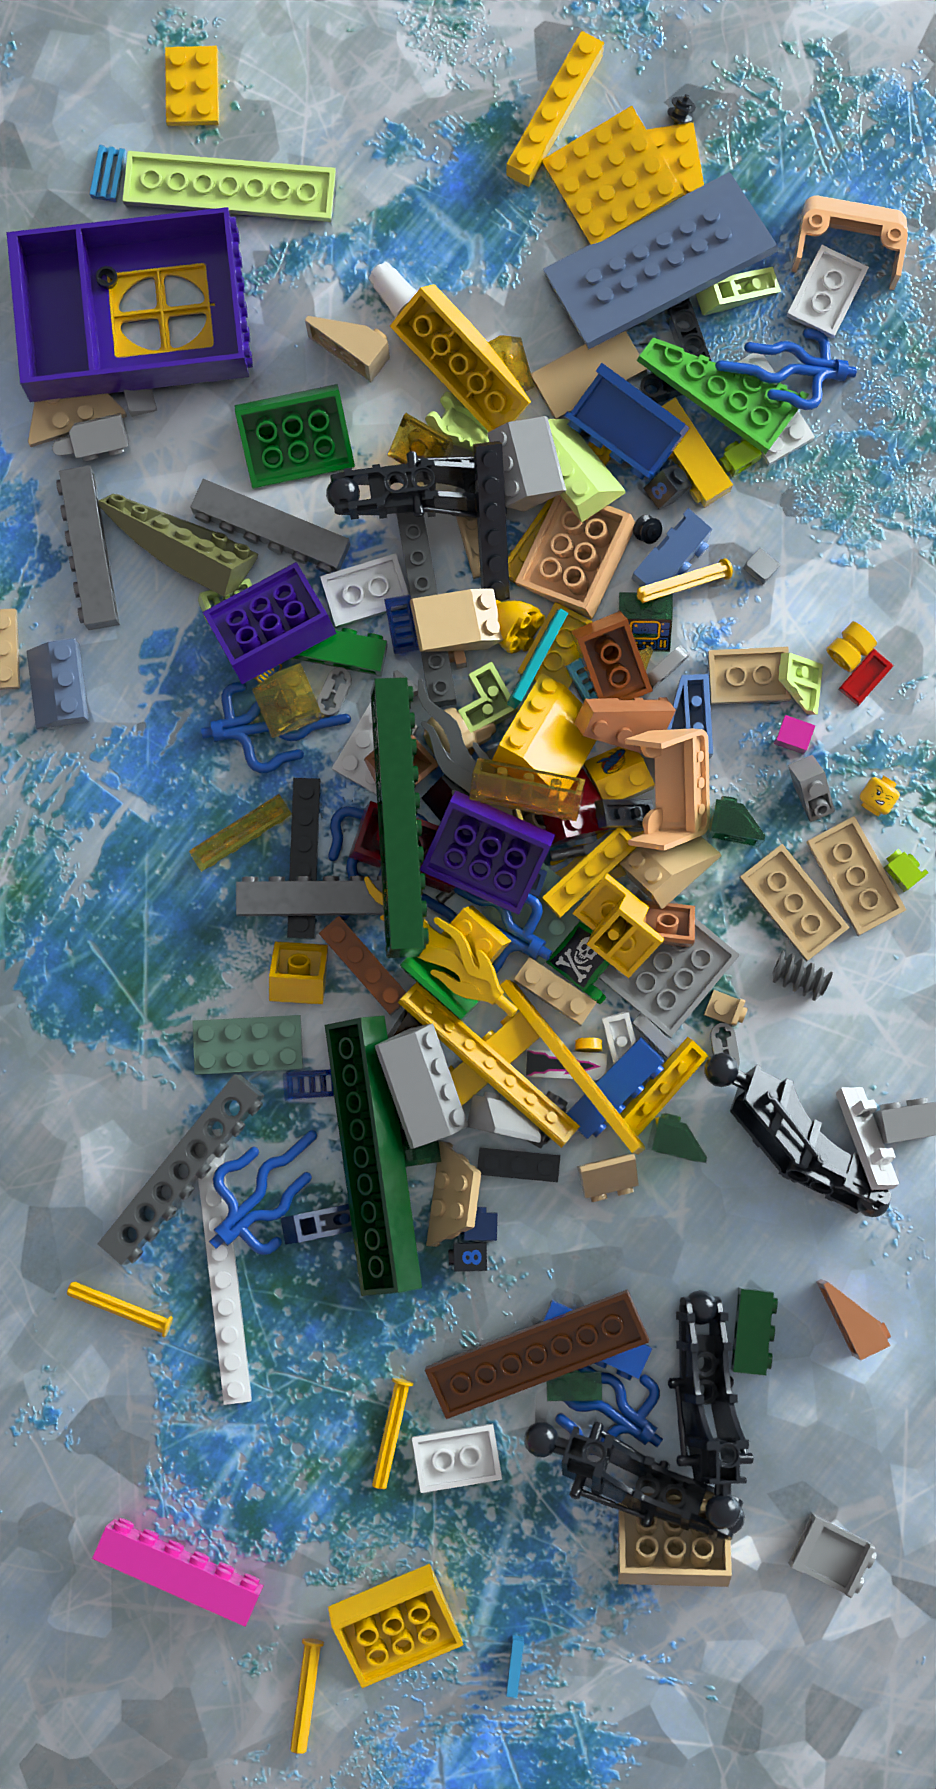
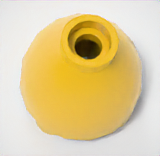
(518, 624)

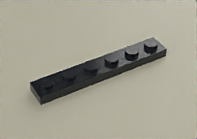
(491, 518)
(304, 846)

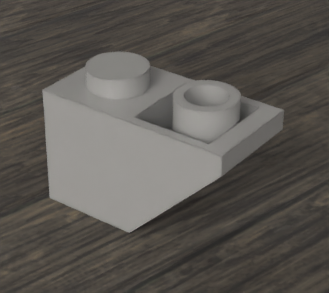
(811, 787)

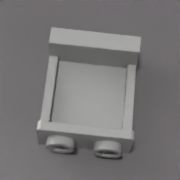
(833, 1556)

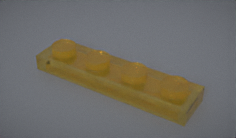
(240, 832)

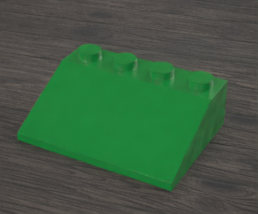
(294, 436)

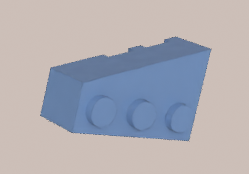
(675, 551)
(693, 706)

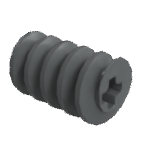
(801, 976)

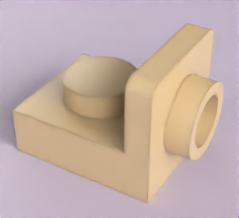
(725, 1008)

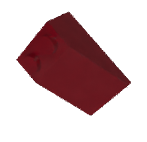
(586, 822)

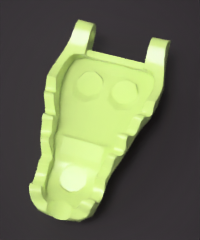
(457, 423)

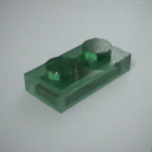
(576, 1387)

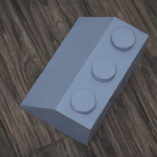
(57, 684)

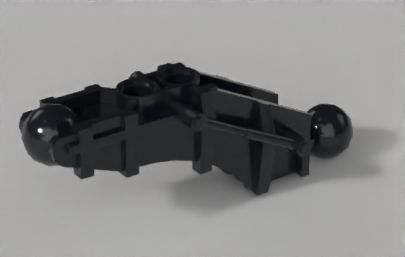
(456, 471)
(792, 1141)
(700, 1309)
(543, 1440)

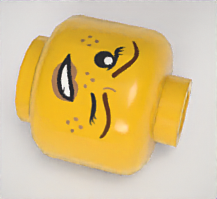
(879, 795)

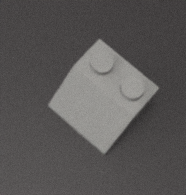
(501, 1118)

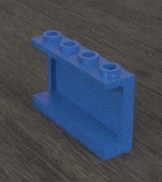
(627, 423)

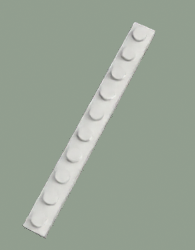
(224, 1291)

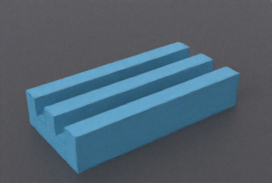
(111, 152)
(515, 1666)

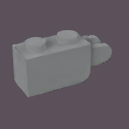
(94, 437)

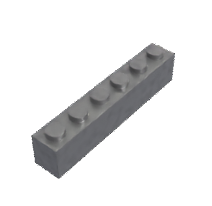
(269, 526)
(88, 548)
(306, 897)

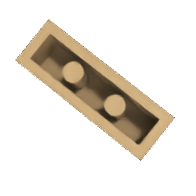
(555, 991)

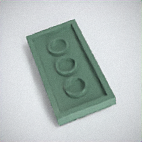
(247, 1044)

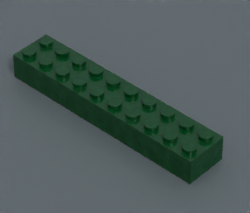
(397, 818)
(372, 1159)

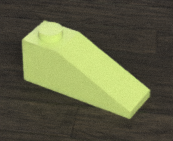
(738, 290)

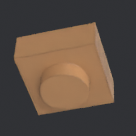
(458, 657)

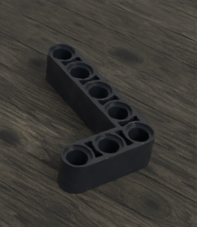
(682, 338)

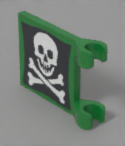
(579, 962)

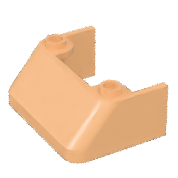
(827, 212)
(680, 787)

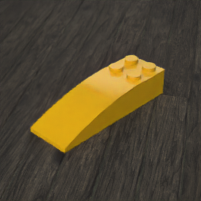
(460, 358)

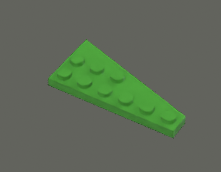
(730, 397)

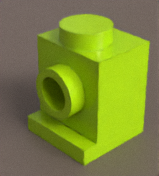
(739, 457)
(904, 869)

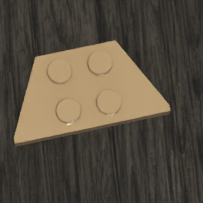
(56, 417)
(453, 1196)

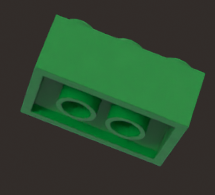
(420, 972)

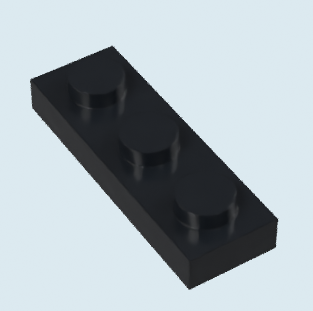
(622, 812)
(518, 1164)

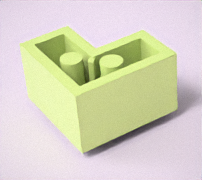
(492, 700)

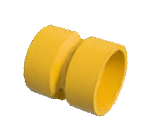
(848, 650)

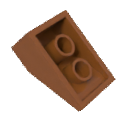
(612, 658)

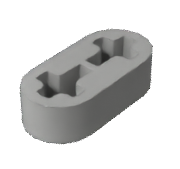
(667, 666)
(340, 694)
(654, 1035)
(731, 1043)

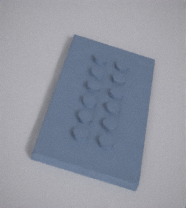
(660, 260)

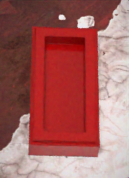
(866, 677)

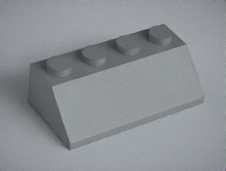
(421, 1085)

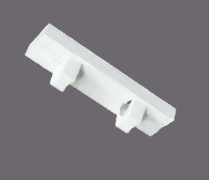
(867, 1138)

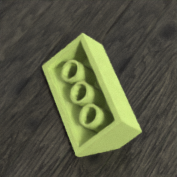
(586, 478)

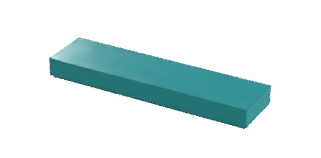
(537, 658)

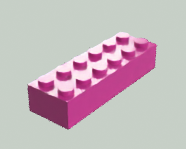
(178, 1571)

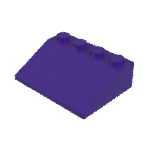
(269, 622)
(487, 852)

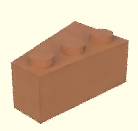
(616, 719)

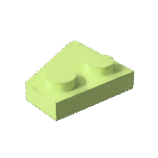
(801, 680)

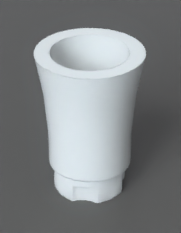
(391, 287)

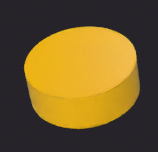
(588, 1045)

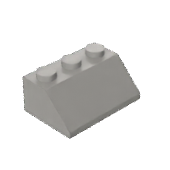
(529, 462)

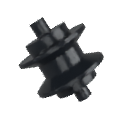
(680, 112)
(647, 529)

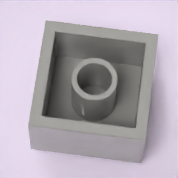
(906, 1122)

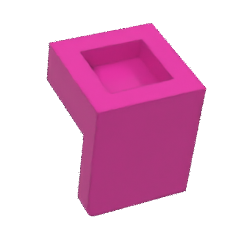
(794, 734)

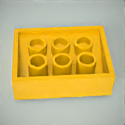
(546, 732)
(395, 1626)

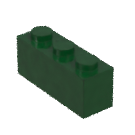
(753, 1331)

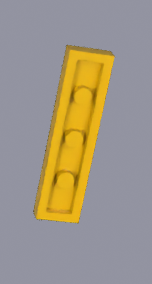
(588, 872)
(664, 1086)

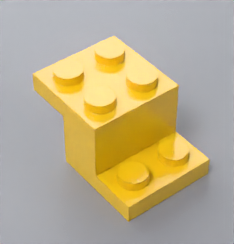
(618, 925)

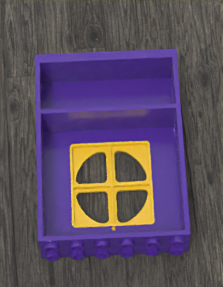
(72, 326)

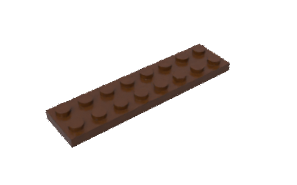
(537, 1354)

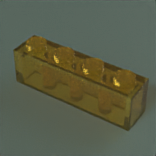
(527, 789)

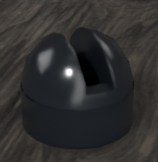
(109, 272)

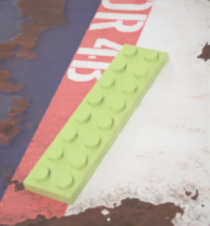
(237, 184)

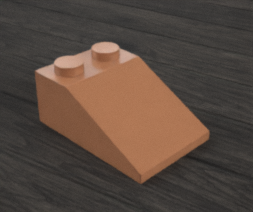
(859, 1329)

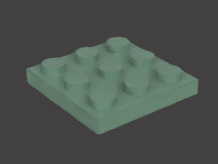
(550, 926)

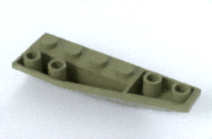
(183, 546)

